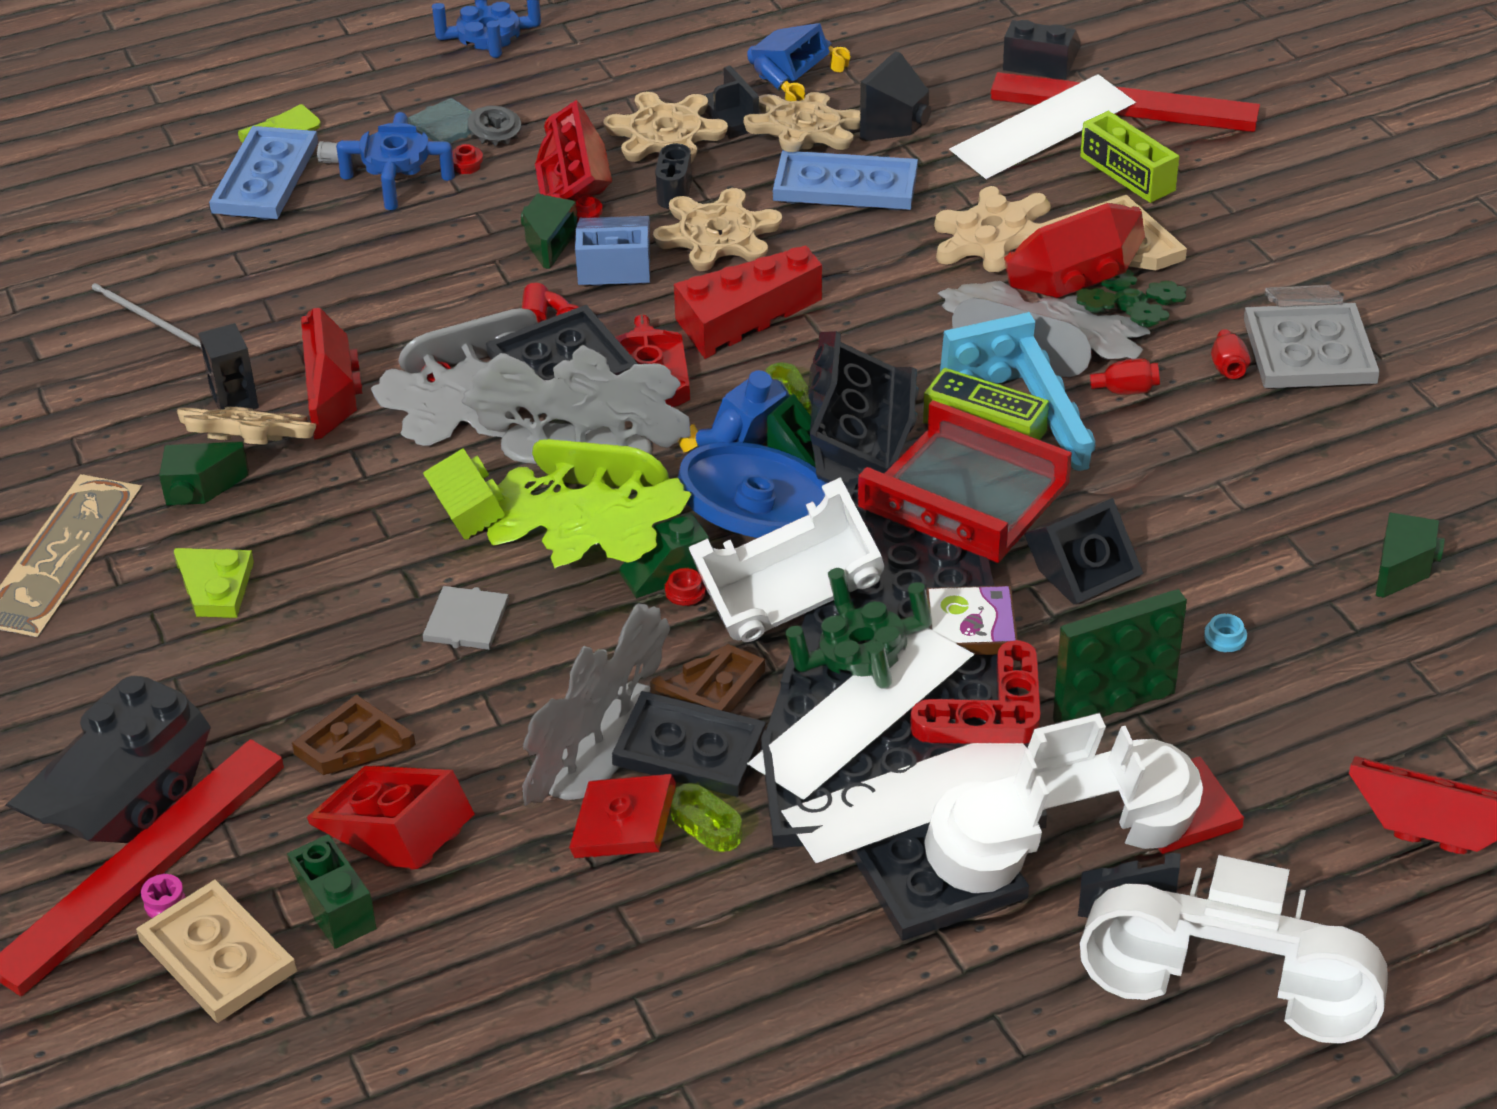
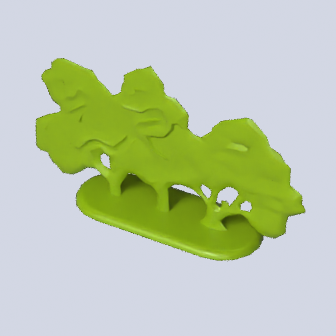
(594, 512)

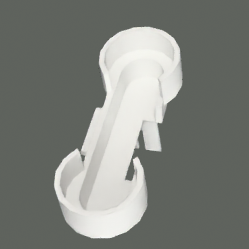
(988, 828)
(1328, 975)

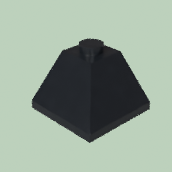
(892, 101)

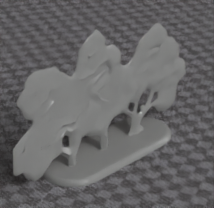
(1061, 325)
(582, 394)
(437, 406)
(580, 732)

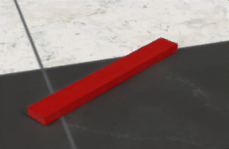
(1148, 105)
(145, 856)

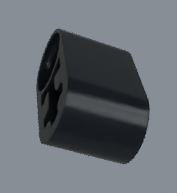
(673, 173)

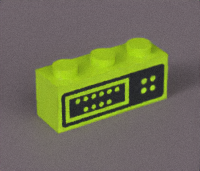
(1129, 156)
(989, 401)

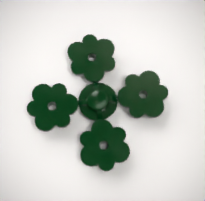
(1133, 300)

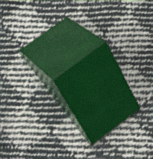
(790, 429)

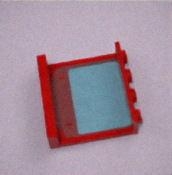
(968, 483)

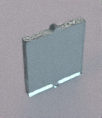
(443, 121)

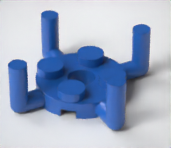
(486, 25)
(394, 150)

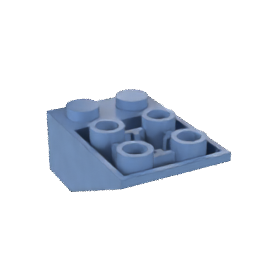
(613, 250)

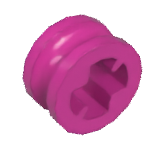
(160, 887)

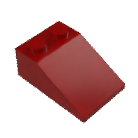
(395, 813)

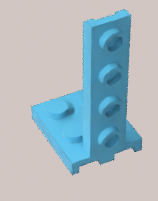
(1008, 351)

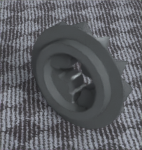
(497, 117)

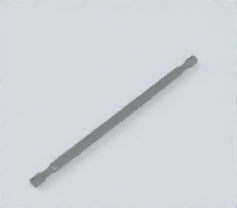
(147, 315)

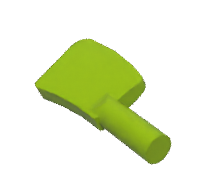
(295, 118)

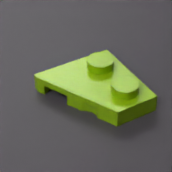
(215, 579)

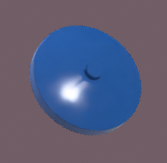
(749, 486)

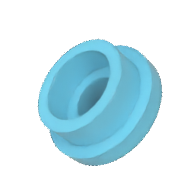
(1225, 633)

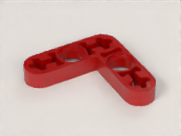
(1007, 708)

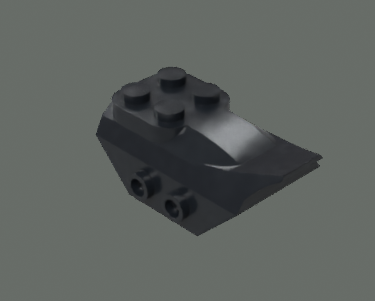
(857, 410)
(123, 767)

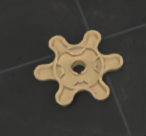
(803, 122)
(664, 124)
(700, 225)
(989, 228)
(252, 425)

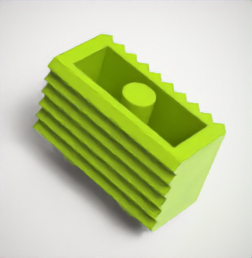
(465, 493)

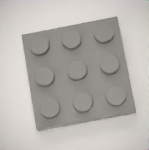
(1310, 346)

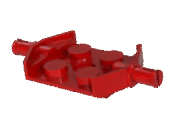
(664, 348)

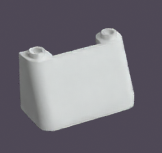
(789, 567)

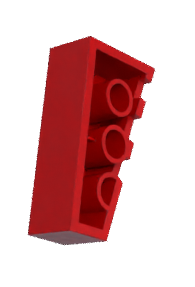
(746, 297)

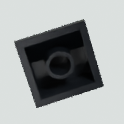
(1040, 49)
(1085, 551)

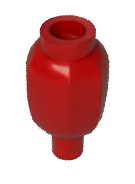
(1230, 355)
(1128, 377)

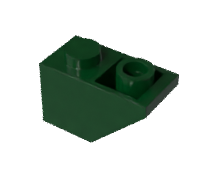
(333, 891)

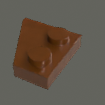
(714, 680)
(352, 737)

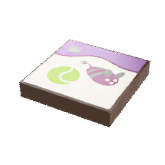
(974, 616)

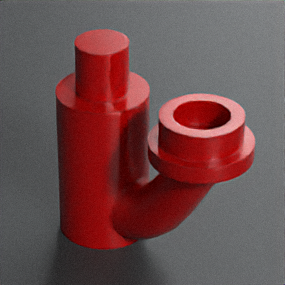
(538, 298)

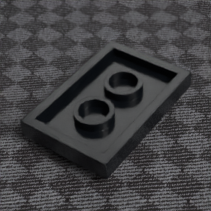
(689, 743)

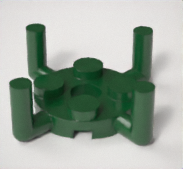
(872, 622)

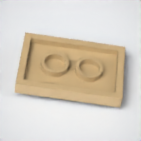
(216, 950)

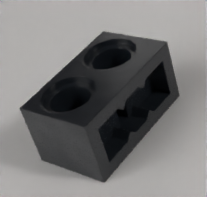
(228, 367)

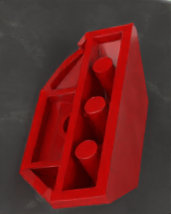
(572, 156)
(1077, 251)
(329, 372)
(1428, 806)

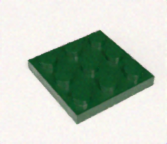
(1119, 658)

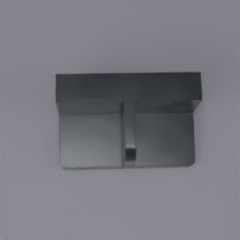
(732, 102)

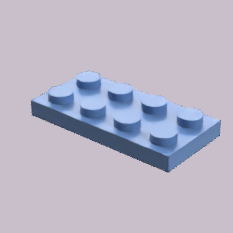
(264, 172)
(845, 180)

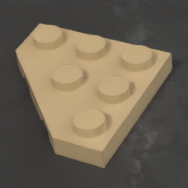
(1158, 247)

